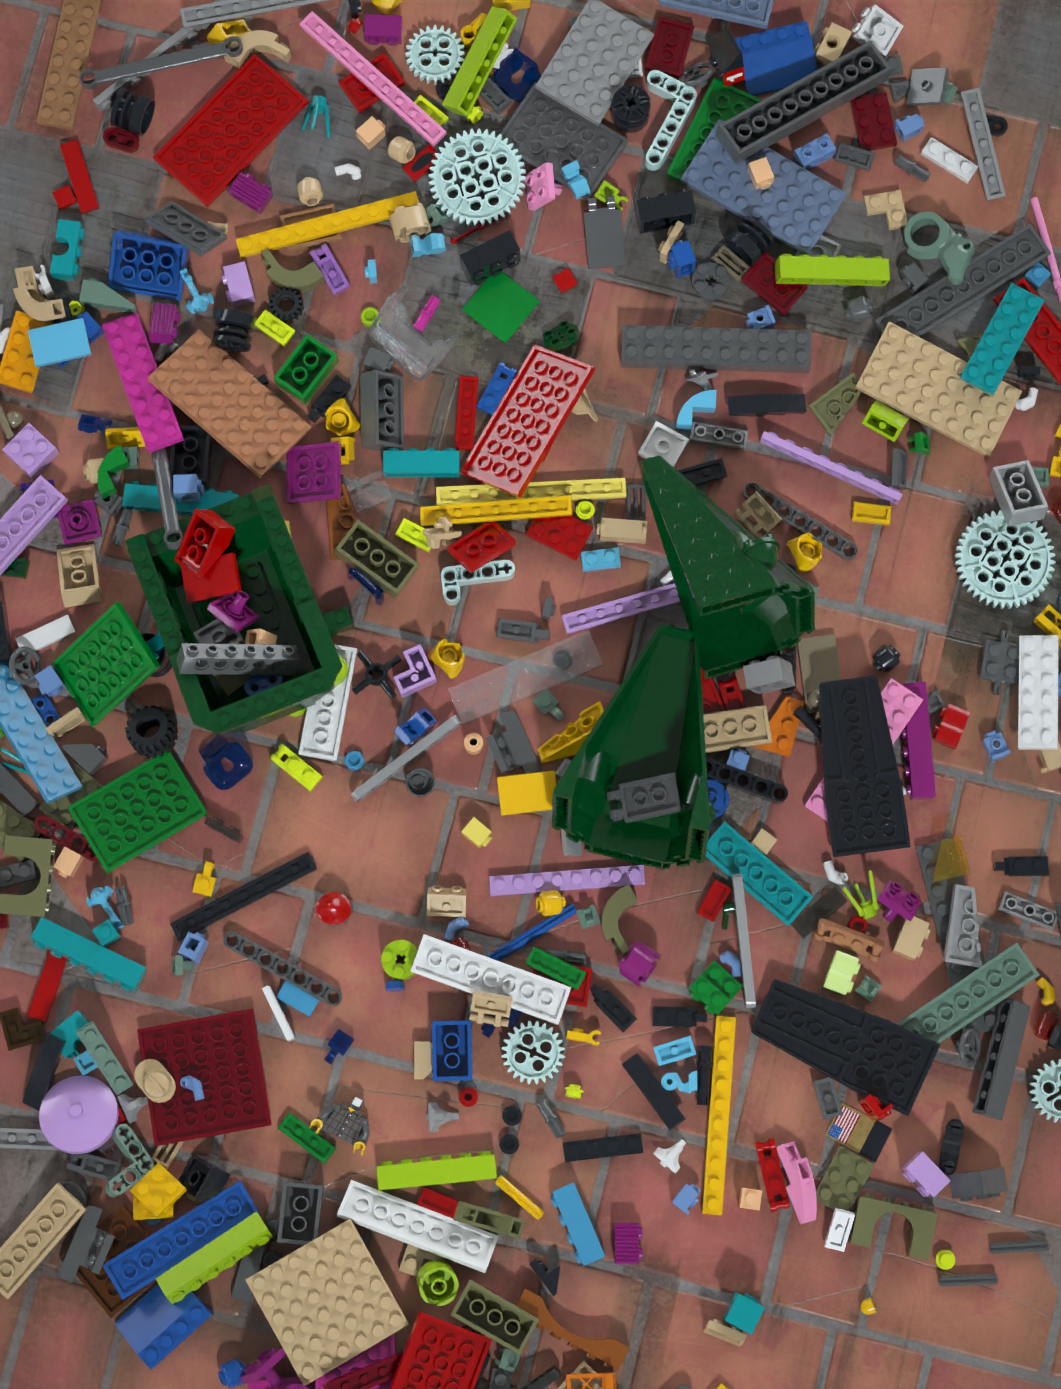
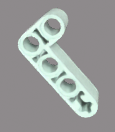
(478, 577)

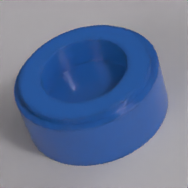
(395, 985)

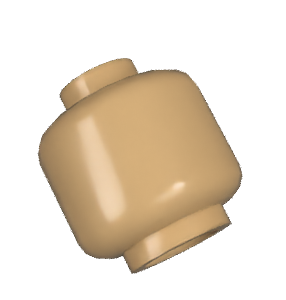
(401, 150)
(309, 191)
(91, 470)

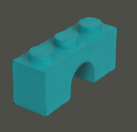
(66, 265)

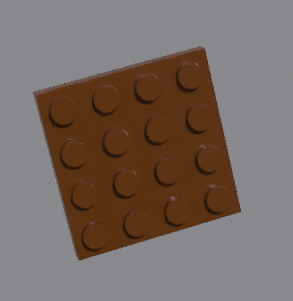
(127, 1234)

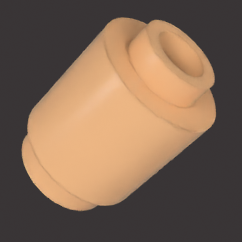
(476, 749)

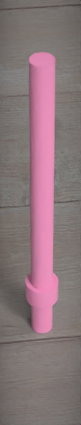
(1045, 238)

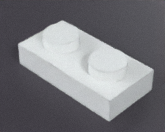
(839, 1229)

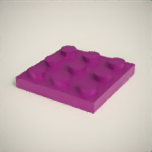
(314, 473)

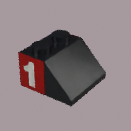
(727, 59)

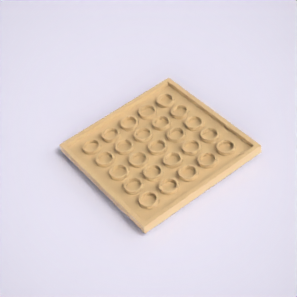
(327, 1302)

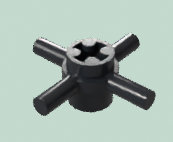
(382, 680)

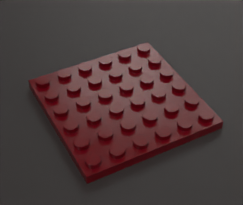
(228, 1063)

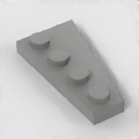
(962, 939)

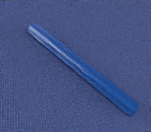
(532, 933)

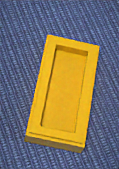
(871, 513)

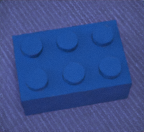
(452, 1051)

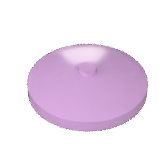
(78, 1114)

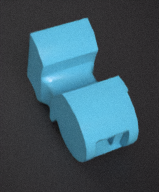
(576, 182)
(431, 244)
(672, 1081)

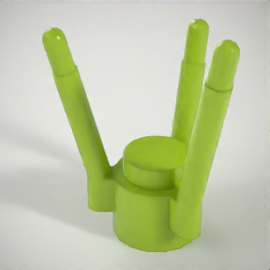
(866, 908)

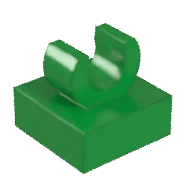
(921, 443)

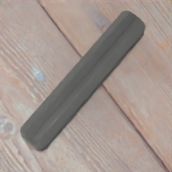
(1019, 1246)
(967, 1280)

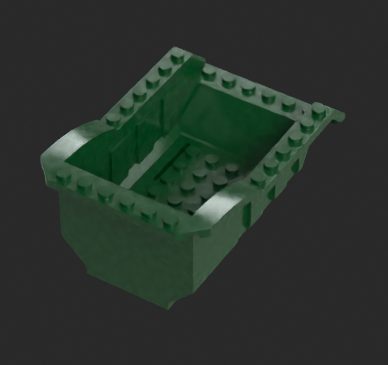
(276, 593)

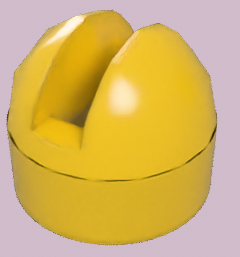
(868, 1306)

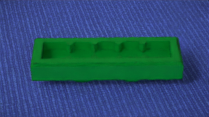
(555, 968)

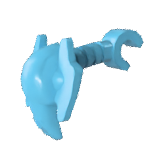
(200, 302)
(100, 896)

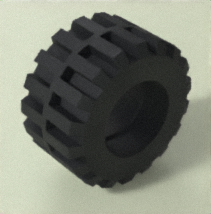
(142, 722)

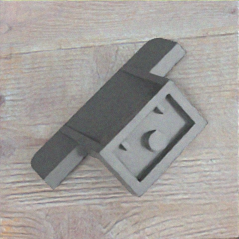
(512, 747)
(87, 1247)

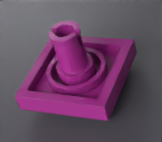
(79, 522)
(233, 611)
(898, 901)
(264, 1367)

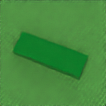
(306, 1138)

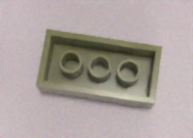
(376, 559)

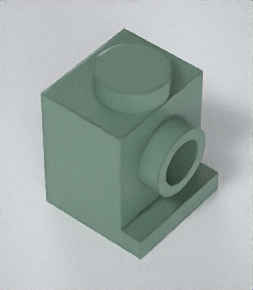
(133, 456)

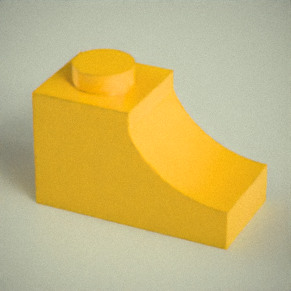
(227, 29)

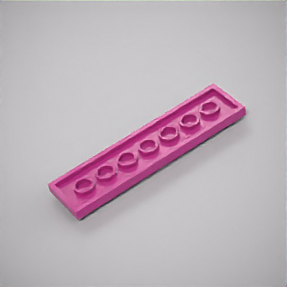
(135, 365)

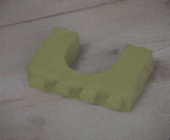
(40, 852)
(921, 1222)

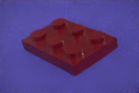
(669, 47)
(873, 122)
(762, 281)

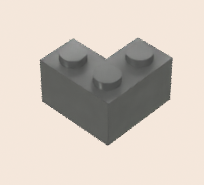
(980, 1183)

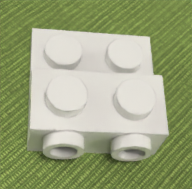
(878, 28)

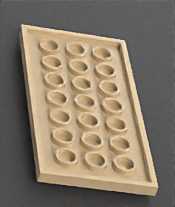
(927, 387)

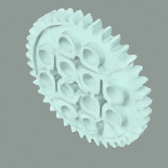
(461, 205)
(1013, 591)

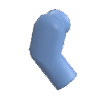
(453, 926)
(194, 1085)

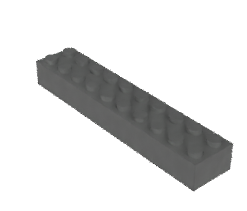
(803, 102)
(716, 349)

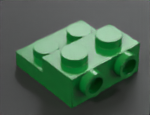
(714, 988)

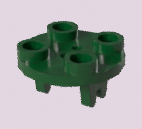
(561, 336)

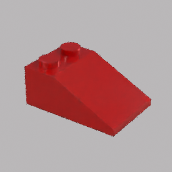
(203, 542)

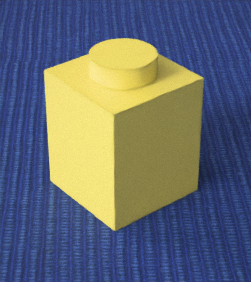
(477, 833)

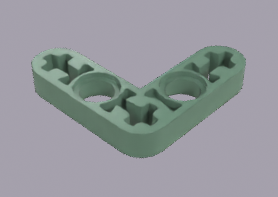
(135, 1167)

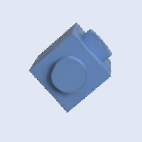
(50, 682)

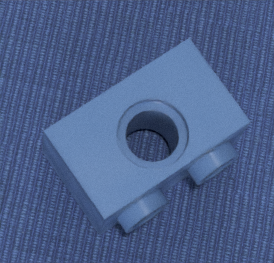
(187, 488)

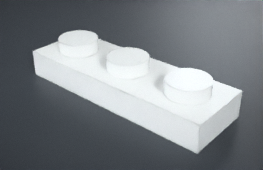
(949, 160)

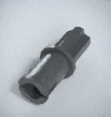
(912, 168)
(122, 527)
(124, 905)
(569, 956)
(551, 1119)

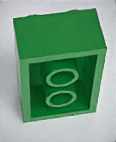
(306, 369)

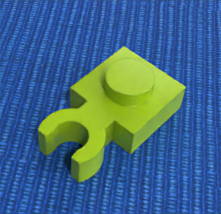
(608, 190)

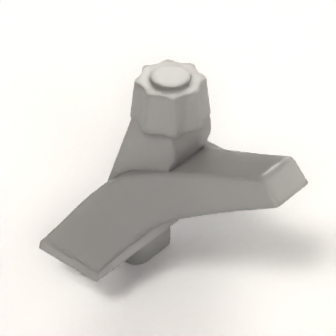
(701, 378)
(131, 1106)
(438, 1116)

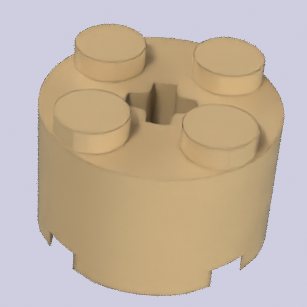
(409, 222)

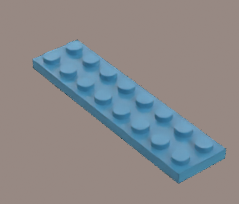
(32, 742)

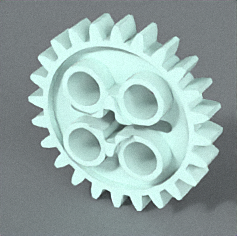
(435, 39)
(525, 1069)
(1052, 1076)

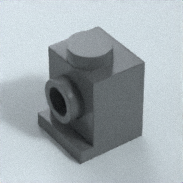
(913, 278)
(111, 507)

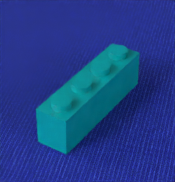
(421, 463)

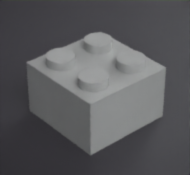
(768, 675)

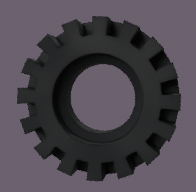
(286, 294)

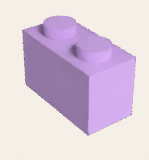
(239, 284)

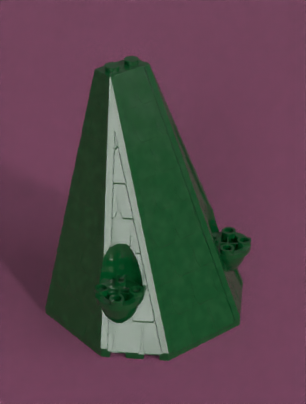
(726, 579)
(643, 733)

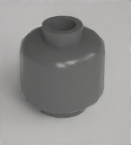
(859, 309)

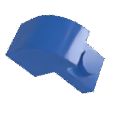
(416, 727)

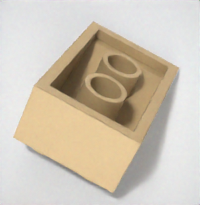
(79, 575)

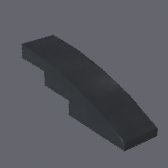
(766, 404)
(43, 1071)
(653, 1091)

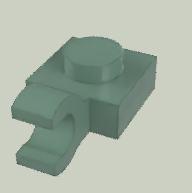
(547, 704)

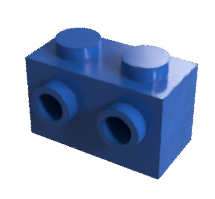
(681, 259)

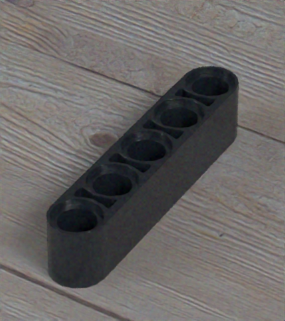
(752, 780)

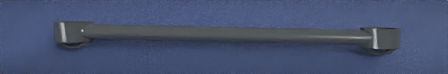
(161, 62)
(167, 499)

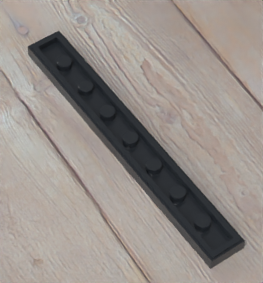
(243, 896)

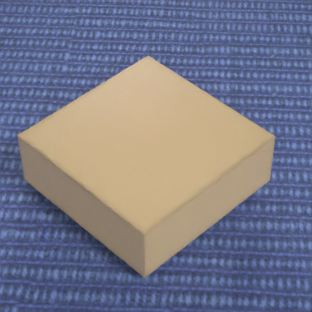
(764, 842)

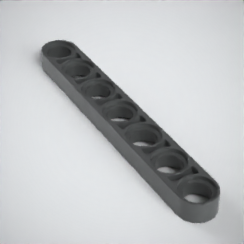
(809, 523)
(273, 965)

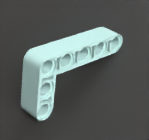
(672, 119)

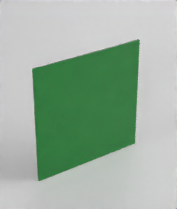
(501, 306)

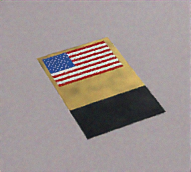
(859, 1132)

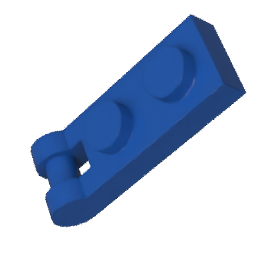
(496, 389)

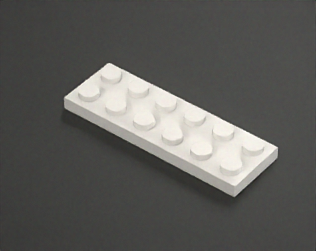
(1038, 692)
(326, 718)

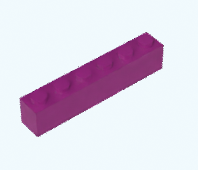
(919, 748)

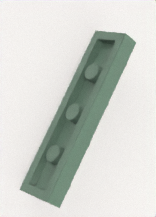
(104, 1057)

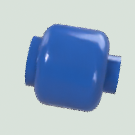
(231, 1372)

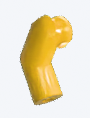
(1049, 991)

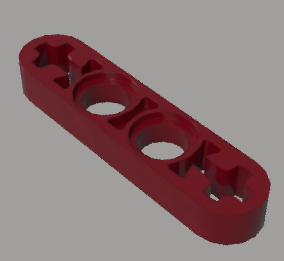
(66, 841)

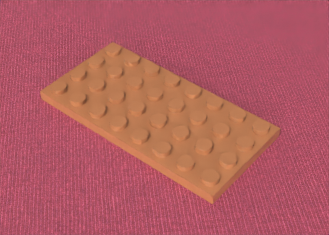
(229, 403)

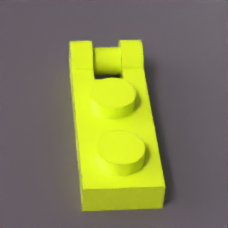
(296, 768)

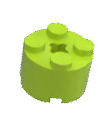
(389, 959)
(437, 1271)

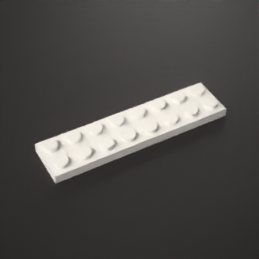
(477, 972)
(417, 1226)

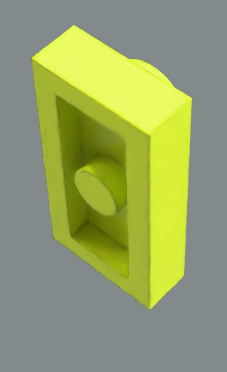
(438, 116)
(274, 328)
(413, 534)

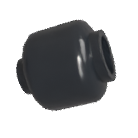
(886, 658)

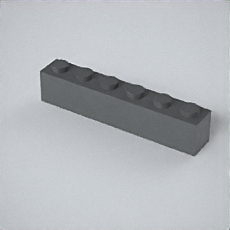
(1001, 1059)

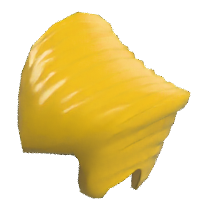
(341, 419)
(805, 551)
(448, 657)

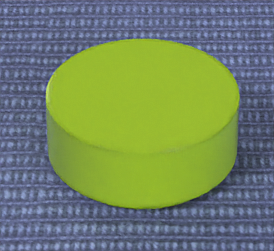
(368, 316)

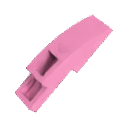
(802, 1187)

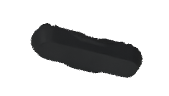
(951, 1146)

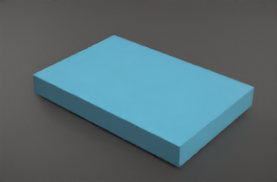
(59, 342)

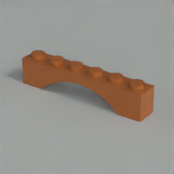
(606, 1349)

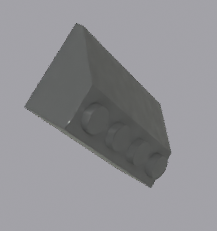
(381, 410)

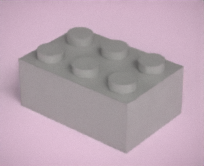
(1018, 493)

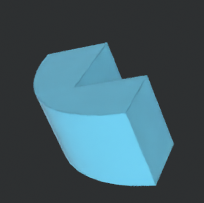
(701, 402)

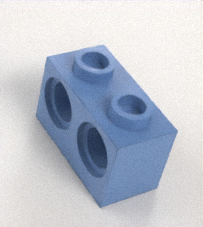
(815, 152)

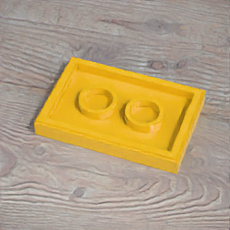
(526, 792)

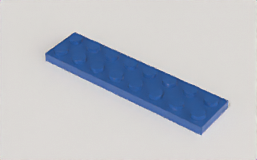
(179, 1240)

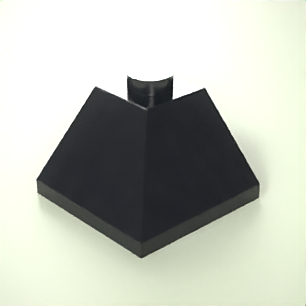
(202, 1179)

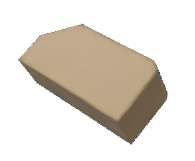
(422, 1060)

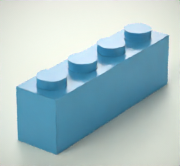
(578, 1223)

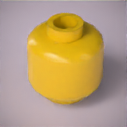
(550, 902)

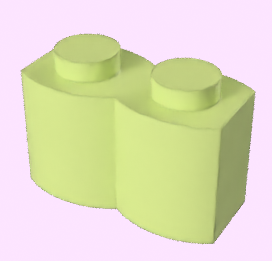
(841, 972)

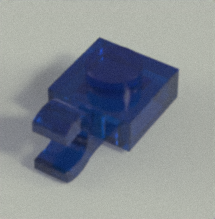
(93, 423)
(340, 1044)

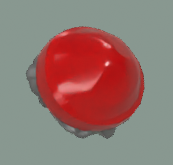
(334, 908)

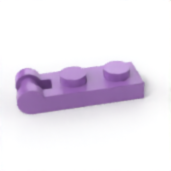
(329, 268)

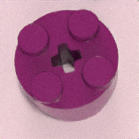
(639, 963)

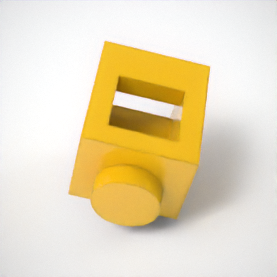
(348, 444)

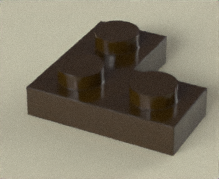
(17, 1034)

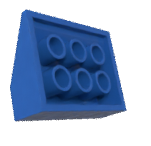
(777, 57)
(147, 265)
(158, 1327)

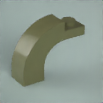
(301, 280)
(614, 908)
(489, 1219)

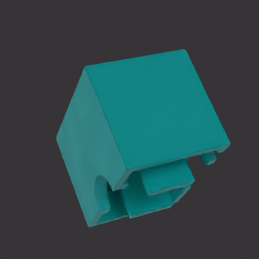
(67, 1032)
(743, 1312)

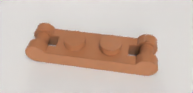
(849, 939)

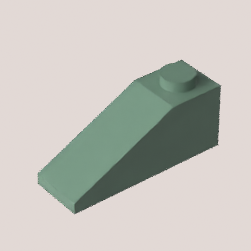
(99, 296)

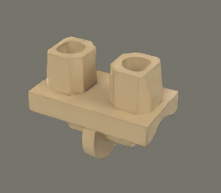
(442, 530)

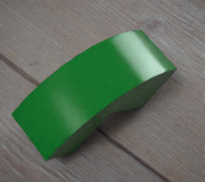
(111, 464)

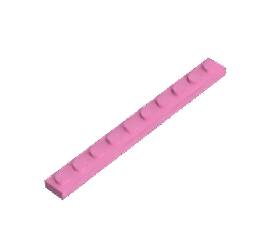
(373, 79)

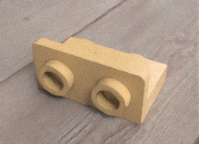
(446, 901)

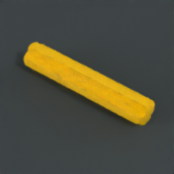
(519, 1197)

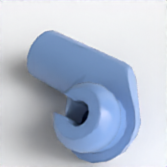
(731, 959)

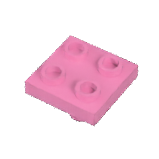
(541, 186)

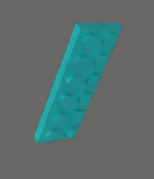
(1002, 339)
(759, 874)

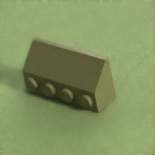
(495, 1317)

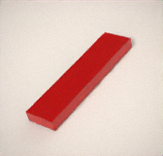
(79, 176)
(466, 413)
(47, 987)

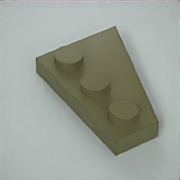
(835, 403)

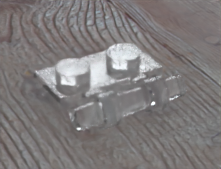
(371, 496)

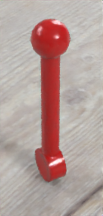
(479, 226)

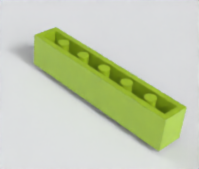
(479, 61)
(832, 270)
(436, 1172)
(214, 1258)

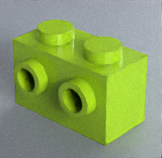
(885, 421)

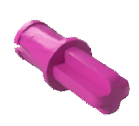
(426, 313)

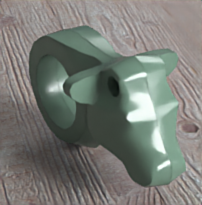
(949, 248)

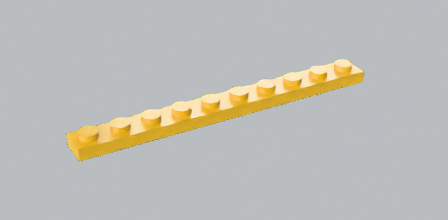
(323, 225)
(719, 1115)

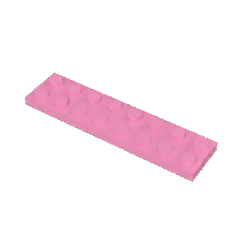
(899, 708)

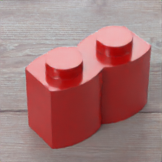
(951, 726)

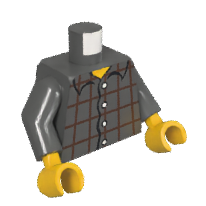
(345, 1123)

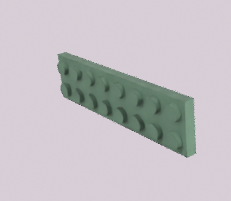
(972, 995)

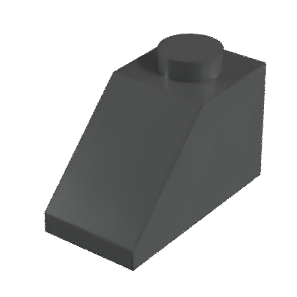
(87, 755)

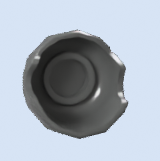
(420, 782)

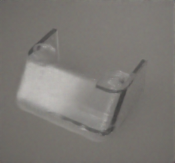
(403, 342)

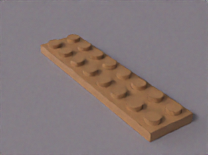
(68, 59)

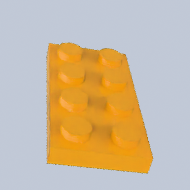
(17, 363)

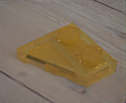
(951, 860)

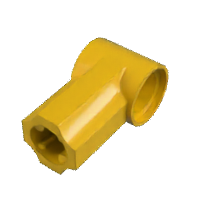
(472, 30)

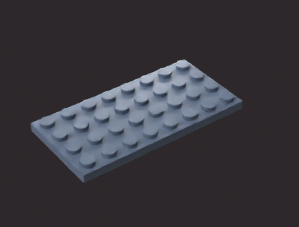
(792, 208)

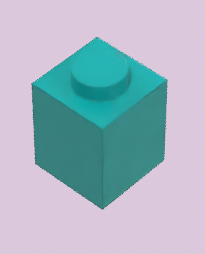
(106, 933)

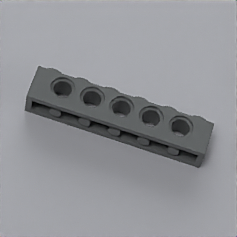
(237, 659)

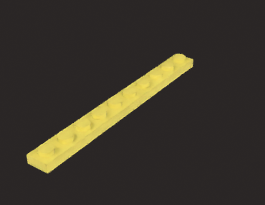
(578, 489)

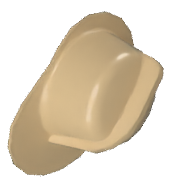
(584, 406)
(155, 1080)

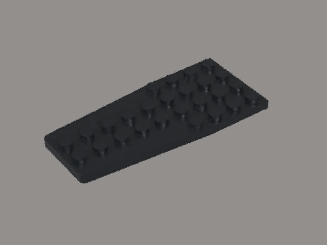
(860, 770)
(847, 1044)

